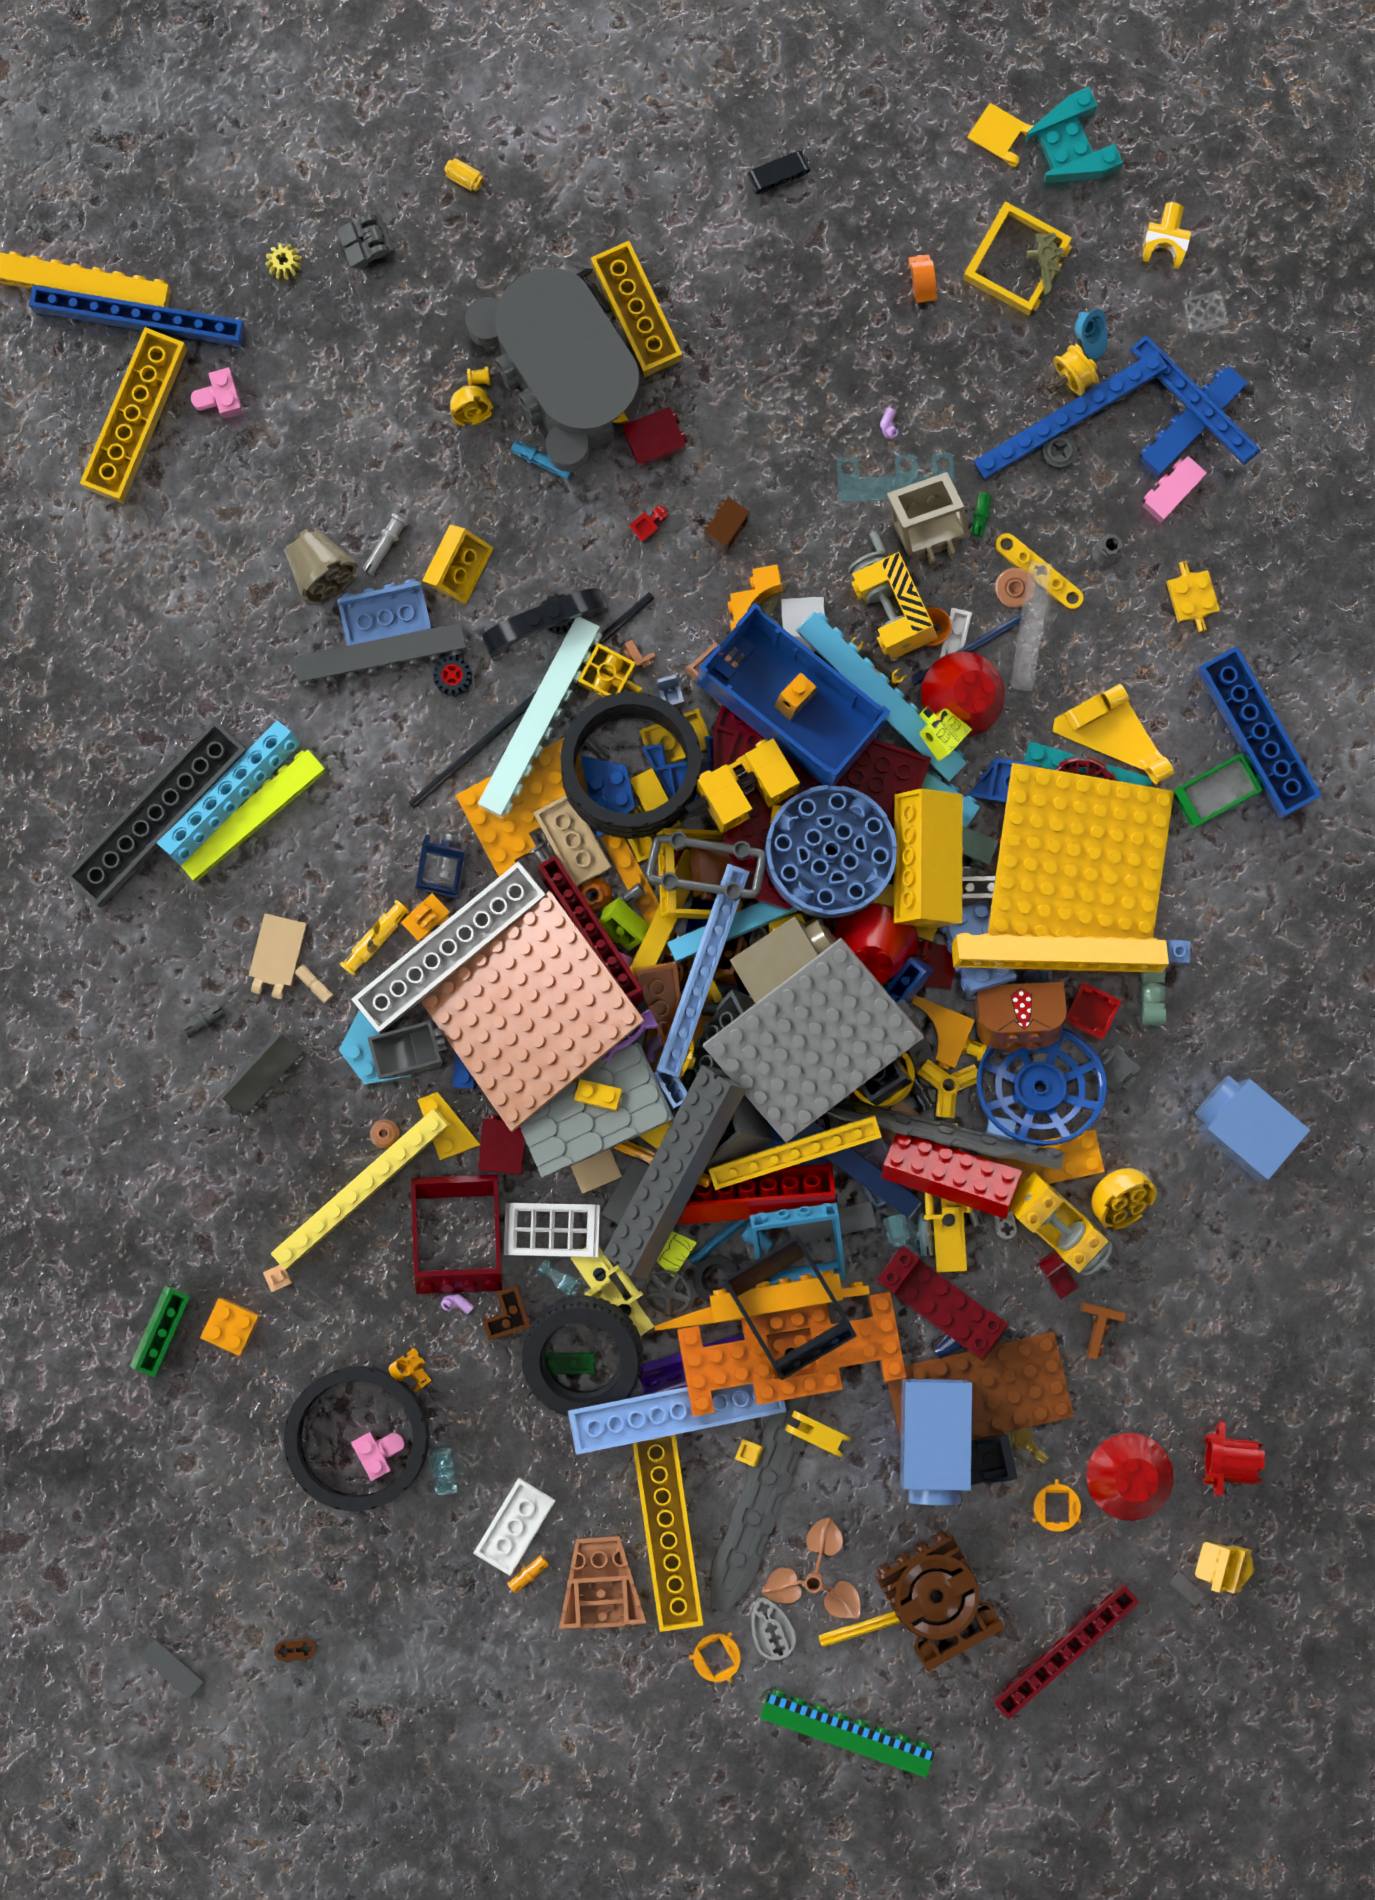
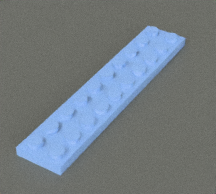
(660, 1416)

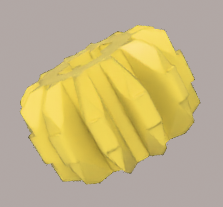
(279, 254)

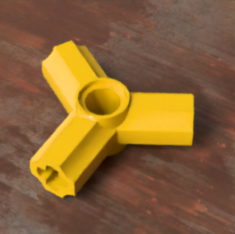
(947, 1099)

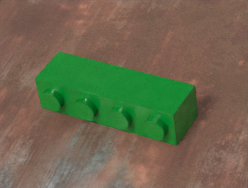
(159, 1331)

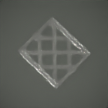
(1205, 311)

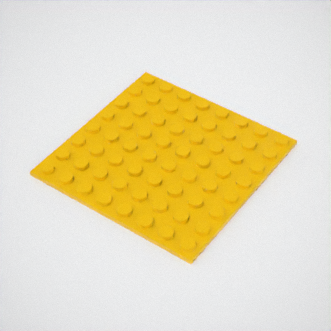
(1079, 856)

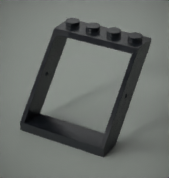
(764, 1268)

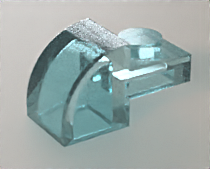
(443, 1471)

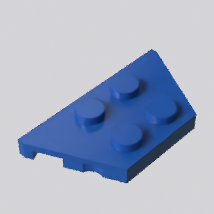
(994, 782)
(609, 785)

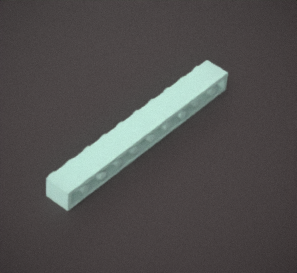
(539, 717)

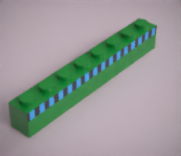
(847, 1734)

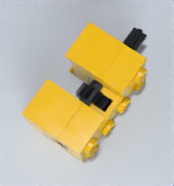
(724, 788)

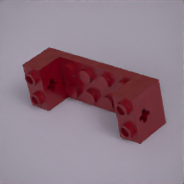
(942, 1303)

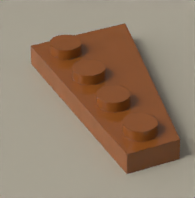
(661, 994)

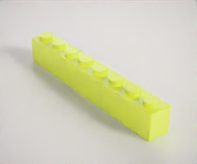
(255, 812)

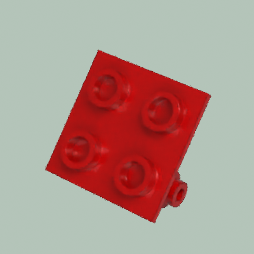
(940, 961)

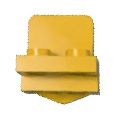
(1225, 1567)

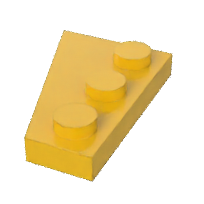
(457, 1136)

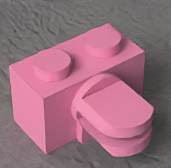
(221, 395)
(375, 1453)

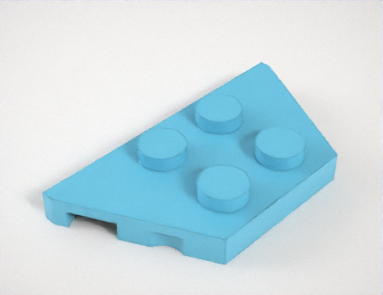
(358, 1052)

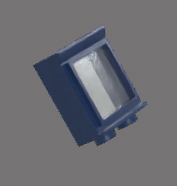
(441, 868)

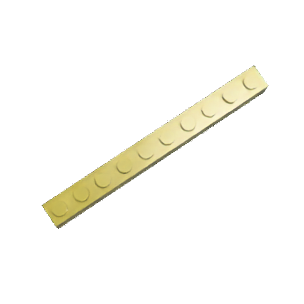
(360, 1189)

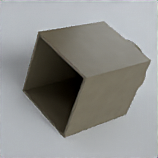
(780, 955)

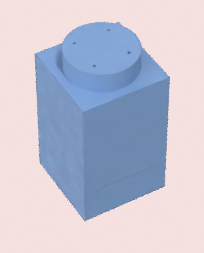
(936, 1440)

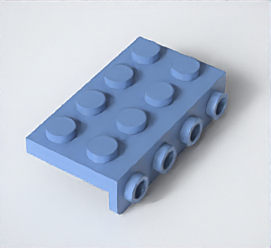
(384, 612)
(976, 922)

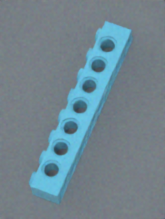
(228, 793)

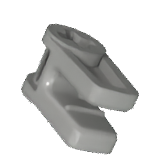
(1010, 1221)

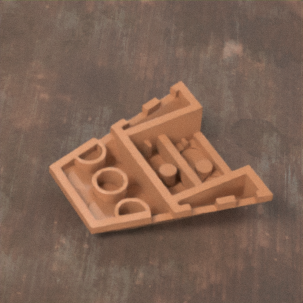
(600, 1587)

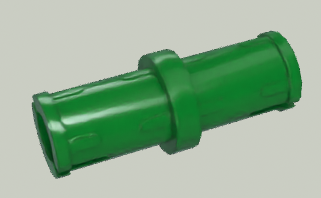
(981, 514)

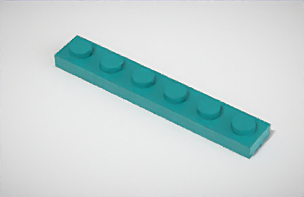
(1049, 758)

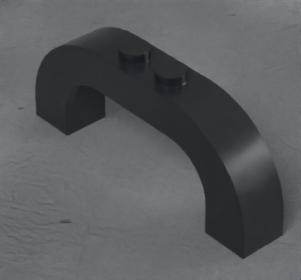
(575, 605)

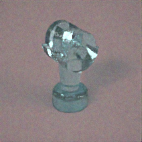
(562, 1281)

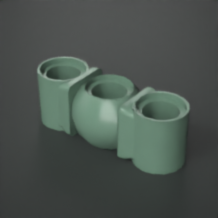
(1153, 998)

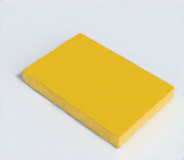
(672, 749)

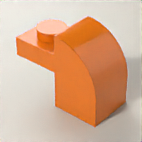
(923, 278)

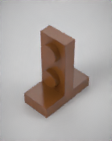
(1100, 1327)

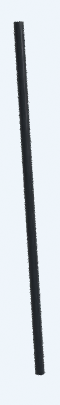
(518, 711)

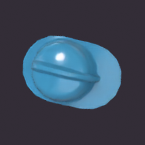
(1093, 332)

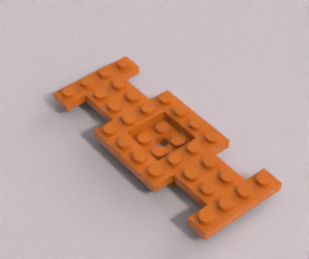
(747, 1363)

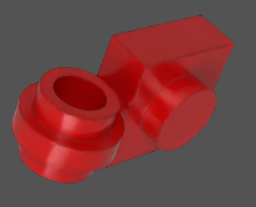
(644, 525)

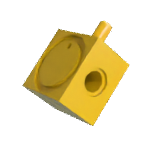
(608, 673)

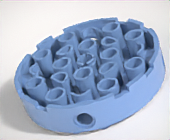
(830, 883)

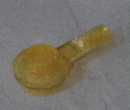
(1023, 1439)

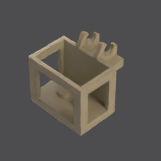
(929, 517)

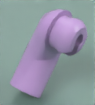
(887, 425)
(652, 1047)
(456, 1301)

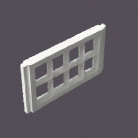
(511, 1230)

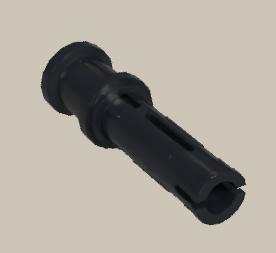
(921, 1096)

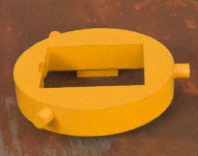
(1039, 1507)
(701, 1665)

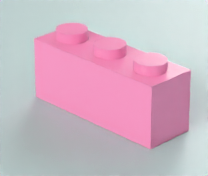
(1173, 488)

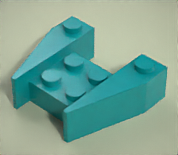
(1067, 145)

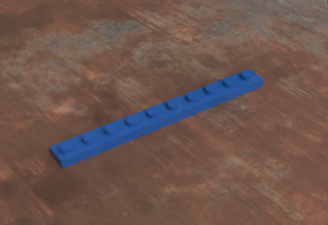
(1070, 415)

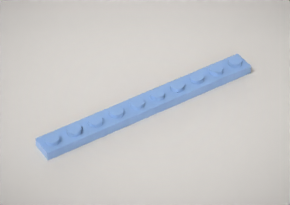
(701, 976)

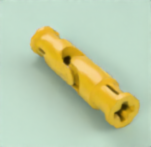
(378, 934)

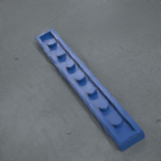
(1200, 404)

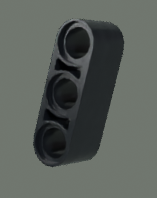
(778, 172)

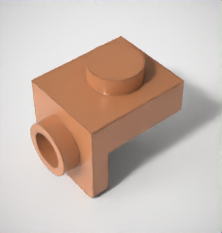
(633, 654)

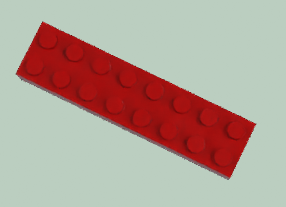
(767, 1193)

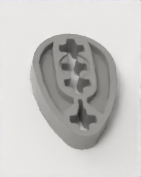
(761, 1637)

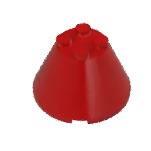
(967, 688)
(878, 940)
(1130, 1476)

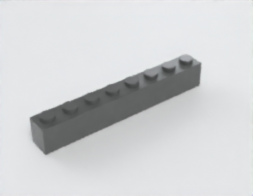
(380, 654)

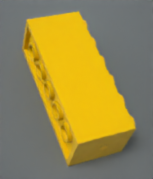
(928, 858)

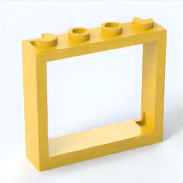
(995, 290)
(666, 865)

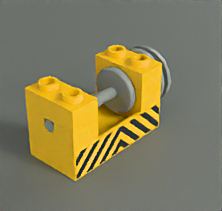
(877, 579)
(1061, 1226)

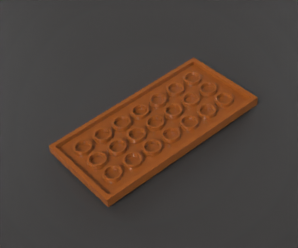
(1011, 1390)

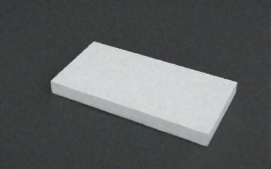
(514, 1526)

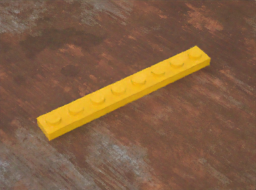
(795, 1152)

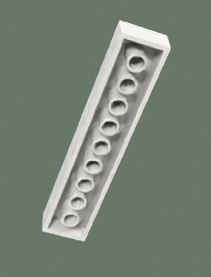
(448, 948)

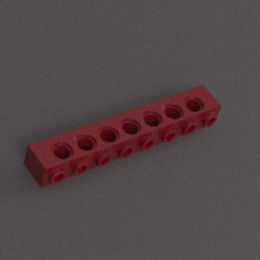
(568, 895)
(1065, 1651)

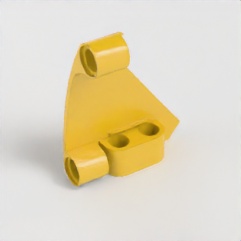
(1112, 728)

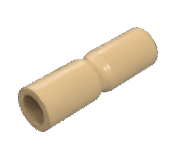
(311, 981)

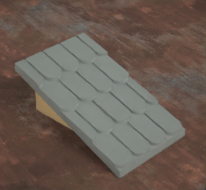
(573, 1131)

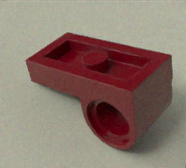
(1057, 1274)

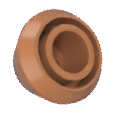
(383, 1126)

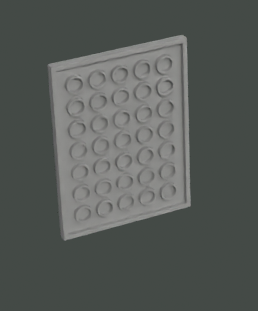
(813, 1040)

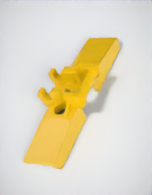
(948, 1240)

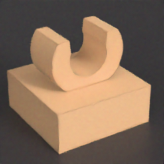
(277, 1278)

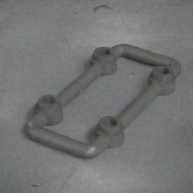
(732, 890)

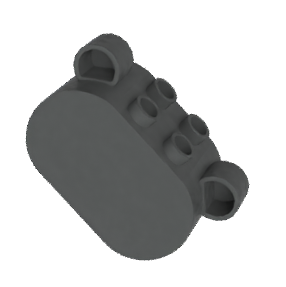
(563, 358)

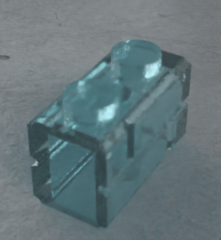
(895, 1228)

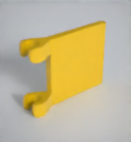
(997, 133)

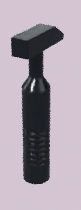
(604, 305)

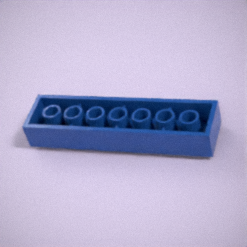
(1258, 732)

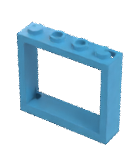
(795, 1217)

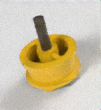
(1074, 371)

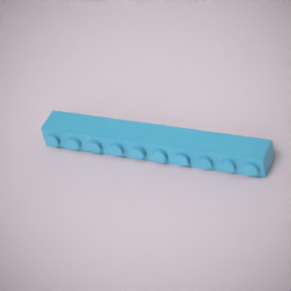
(860, 672)

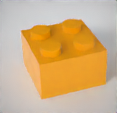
(230, 1326)

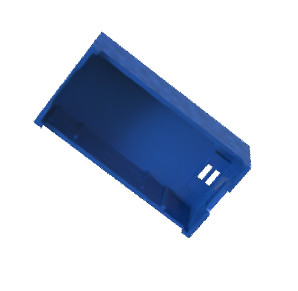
(826, 732)

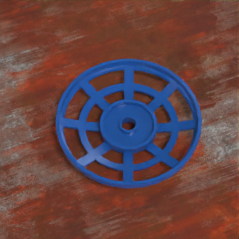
(1049, 1099)

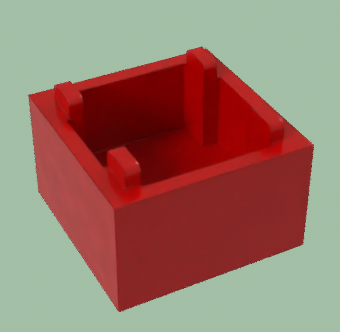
(1091, 1011)

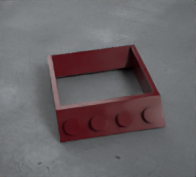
(460, 1279)

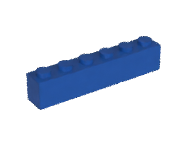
(1187, 427)

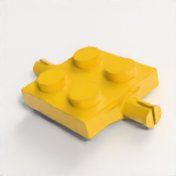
(1192, 596)

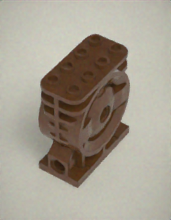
(897, 1579)

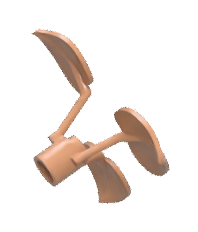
(783, 1584)

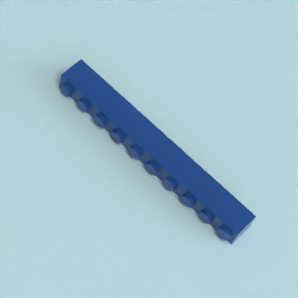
(137, 316)

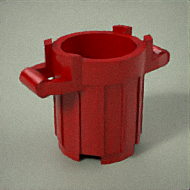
(1231, 1460)

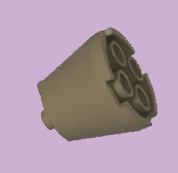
(319, 566)

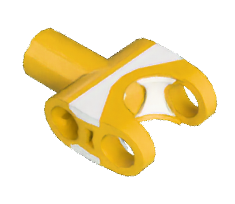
(1168, 235)

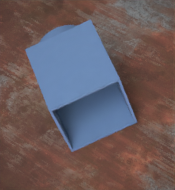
(1249, 1126)

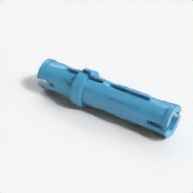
(537, 457)

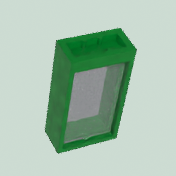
(1217, 790)

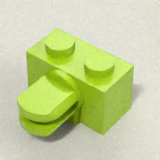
(623, 924)

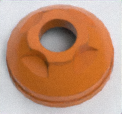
(941, 618)
(604, 890)

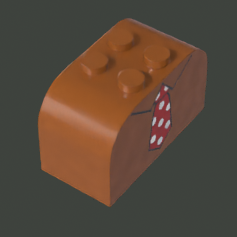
(1020, 1015)

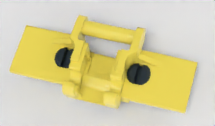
(597, 1275)

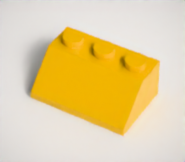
(458, 563)

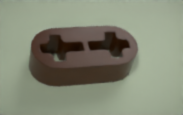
(295, 1655)

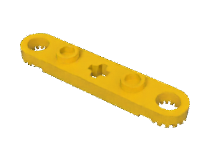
(1021, 556)

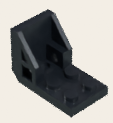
(992, 1460)

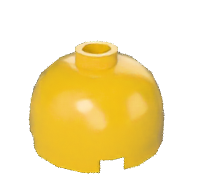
(470, 405)

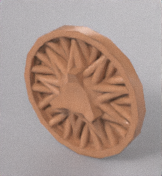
(1011, 587)

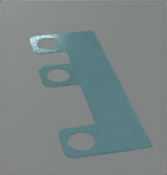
(854, 488)

